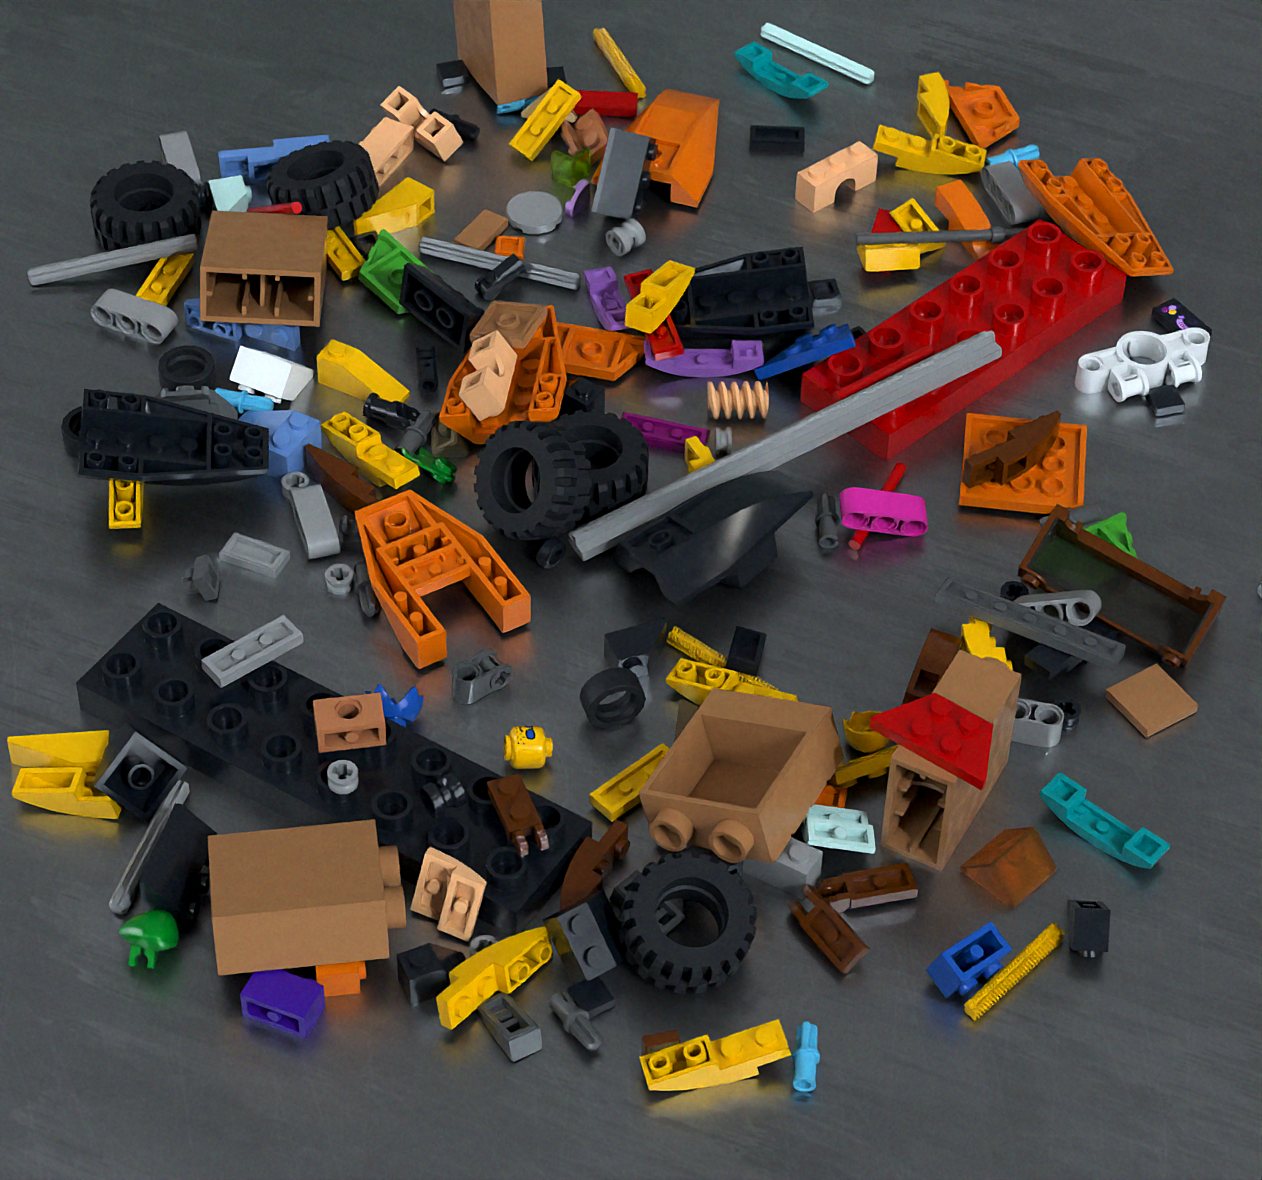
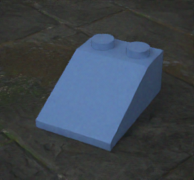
(287, 438)

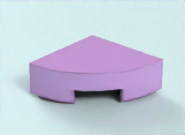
(580, 199)

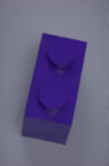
(283, 1001)

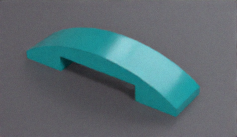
(759, 64)
(1098, 827)

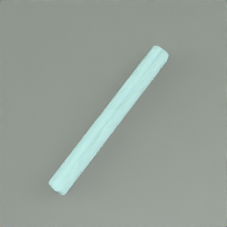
(818, 53)

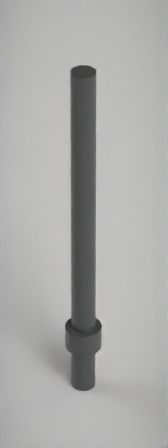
(995, 234)

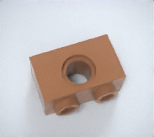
(349, 722)

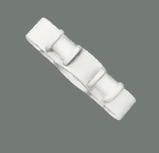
(1176, 358)

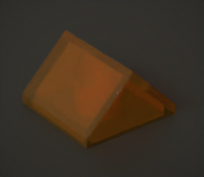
(1011, 865)

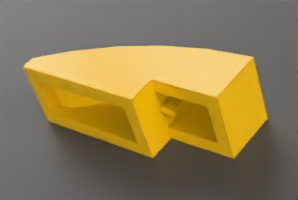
(933, 103)
(658, 296)
(64, 791)

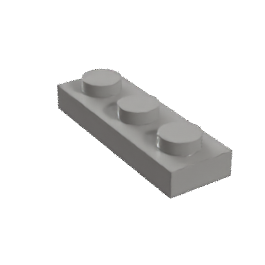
(252, 651)

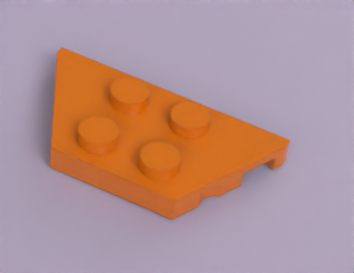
(982, 112)
(599, 351)

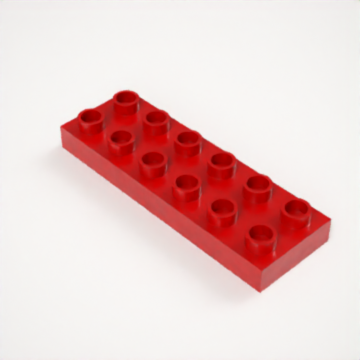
(1025, 291)

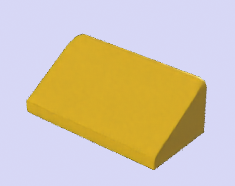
(913, 219)
(889, 256)

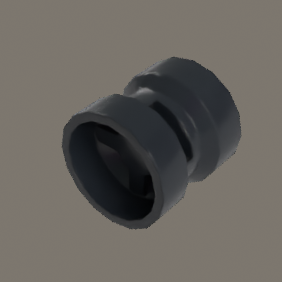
(444, 794)

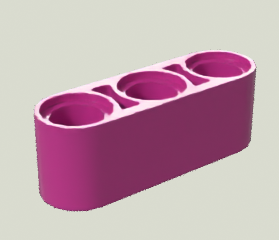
(883, 512)

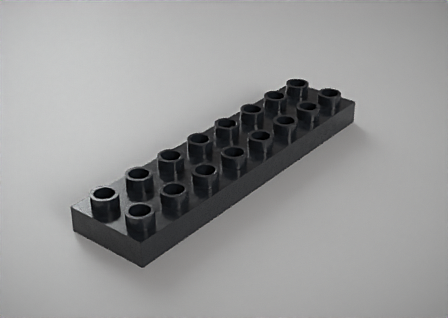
(265, 746)

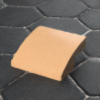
(448, 894)

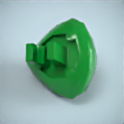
(150, 930)

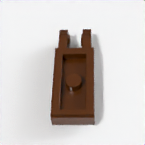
(517, 812)
(869, 887)
(829, 930)

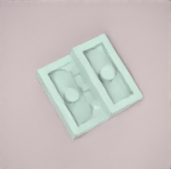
(838, 829)

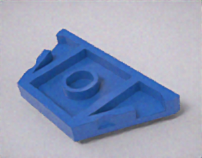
(808, 349)

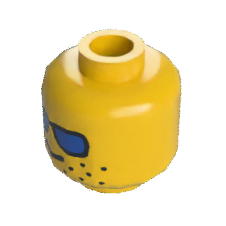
(527, 747)

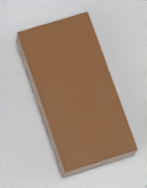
(482, 230)

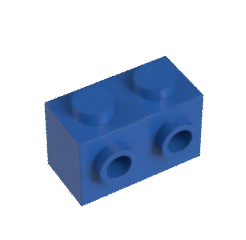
(969, 959)

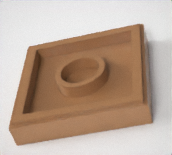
(513, 320)
(1151, 700)

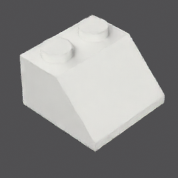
(269, 374)

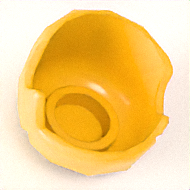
(860, 735)

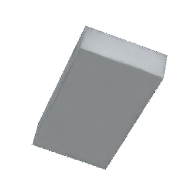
(254, 555)

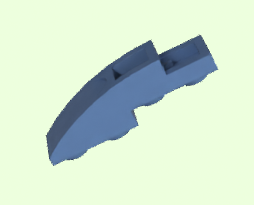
(257, 162)
(281, 335)

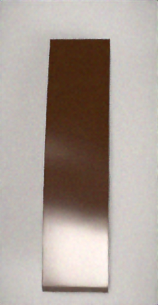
(339, 479)

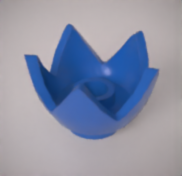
(405, 711)

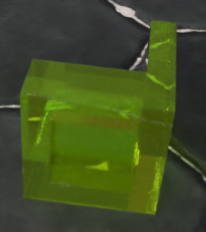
(570, 169)

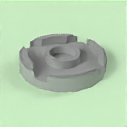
(534, 212)

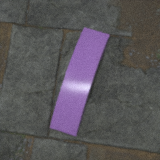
(606, 298)
(710, 362)

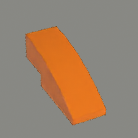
(964, 213)

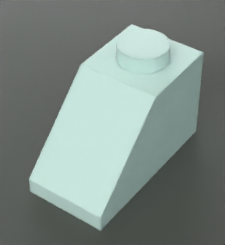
(230, 194)

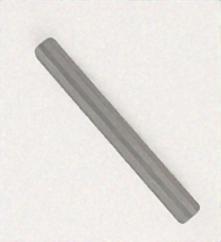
(129, 883)

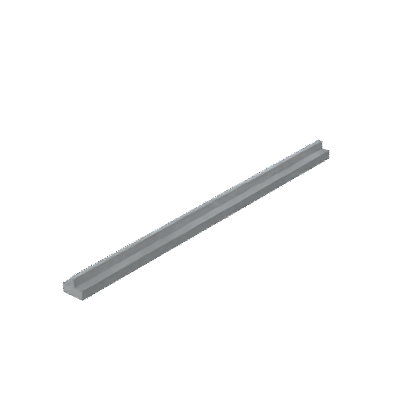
(790, 441)

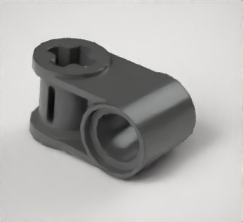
(478, 676)

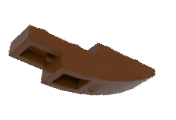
(1021, 452)
(932, 664)
(593, 864)

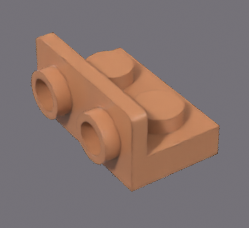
(587, 133)

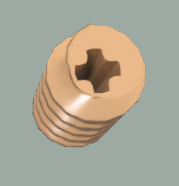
(737, 399)

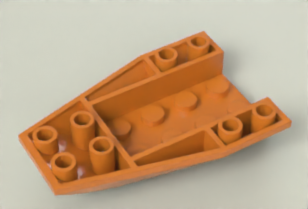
(685, 140)
(1098, 214)
(533, 392)

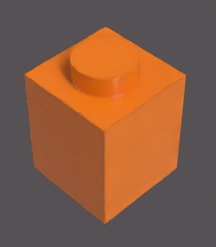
(341, 977)

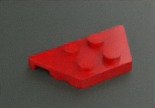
(941, 735)

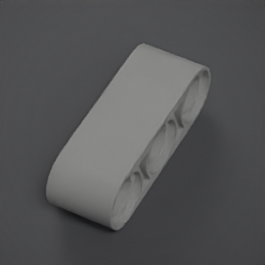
(178, 151)
(1010, 193)
(134, 316)
(314, 521)
(1065, 604)
(1037, 723)

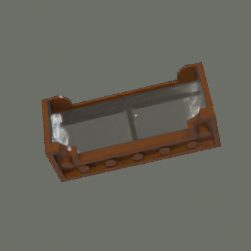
(1132, 594)

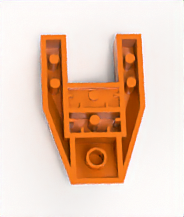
(420, 549)

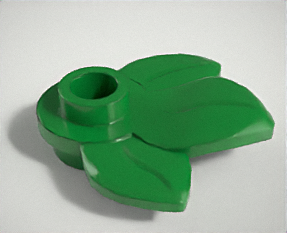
(439, 467)

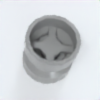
(627, 236)

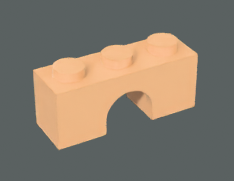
(429, 130)
(818, 183)
(488, 387)

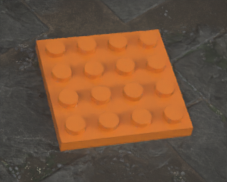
(1052, 481)

